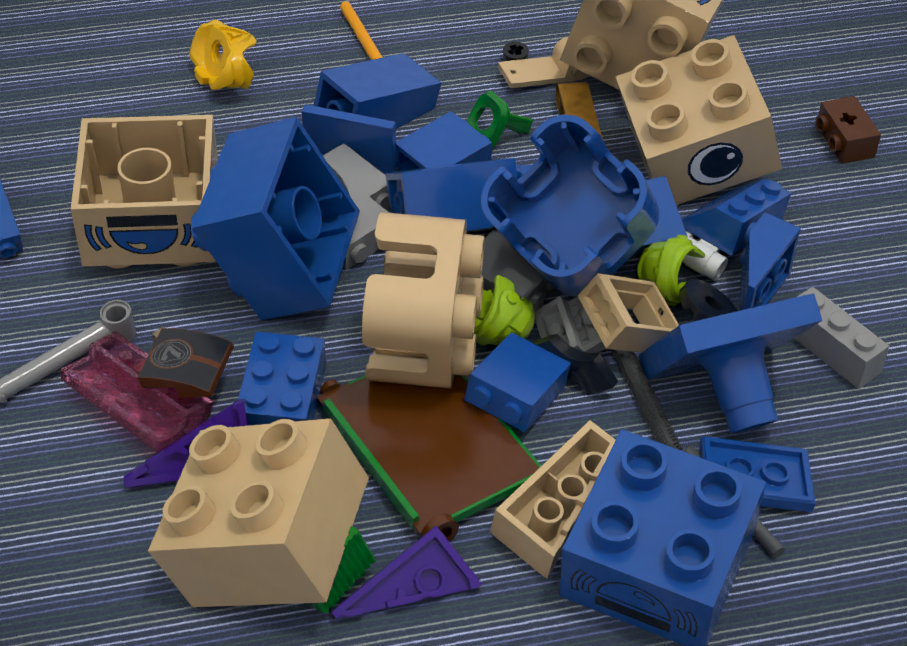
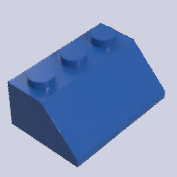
(728, 216)

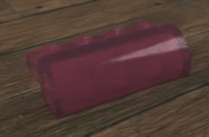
(111, 384)

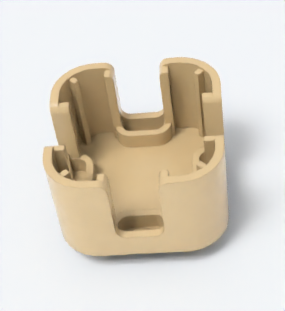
(425, 302)

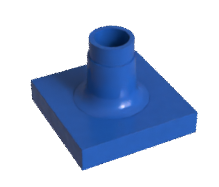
(733, 355)

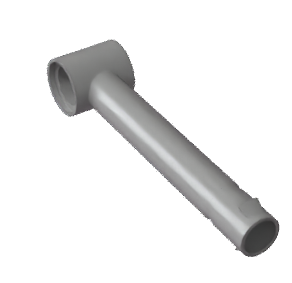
(114, 315)

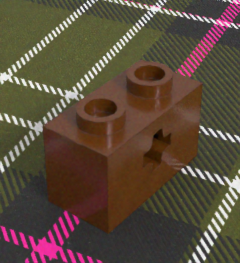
(848, 129)

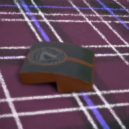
(186, 361)

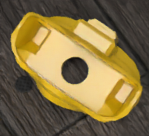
(222, 69)

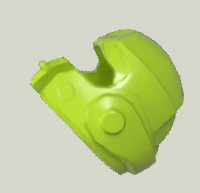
(662, 263)
(503, 313)

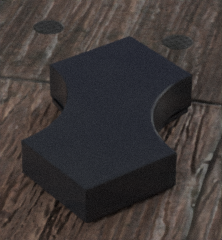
(586, 369)

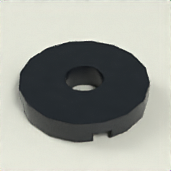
(704, 300)

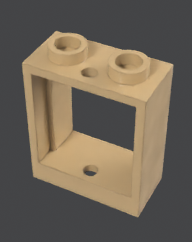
(607, 303)

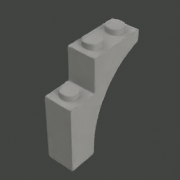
(370, 194)

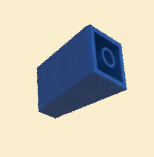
(379, 88)
(446, 190)

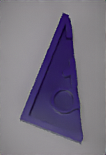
(170, 461)

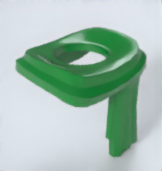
(501, 118)

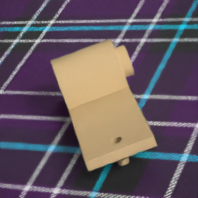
(540, 70)

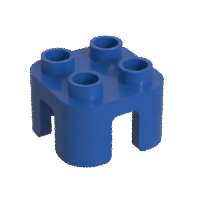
(573, 207)

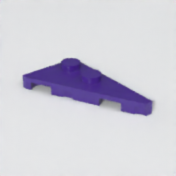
(419, 573)

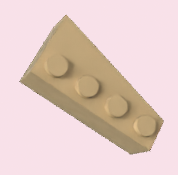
(546, 506)

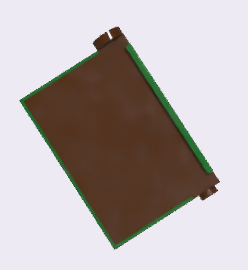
(428, 448)

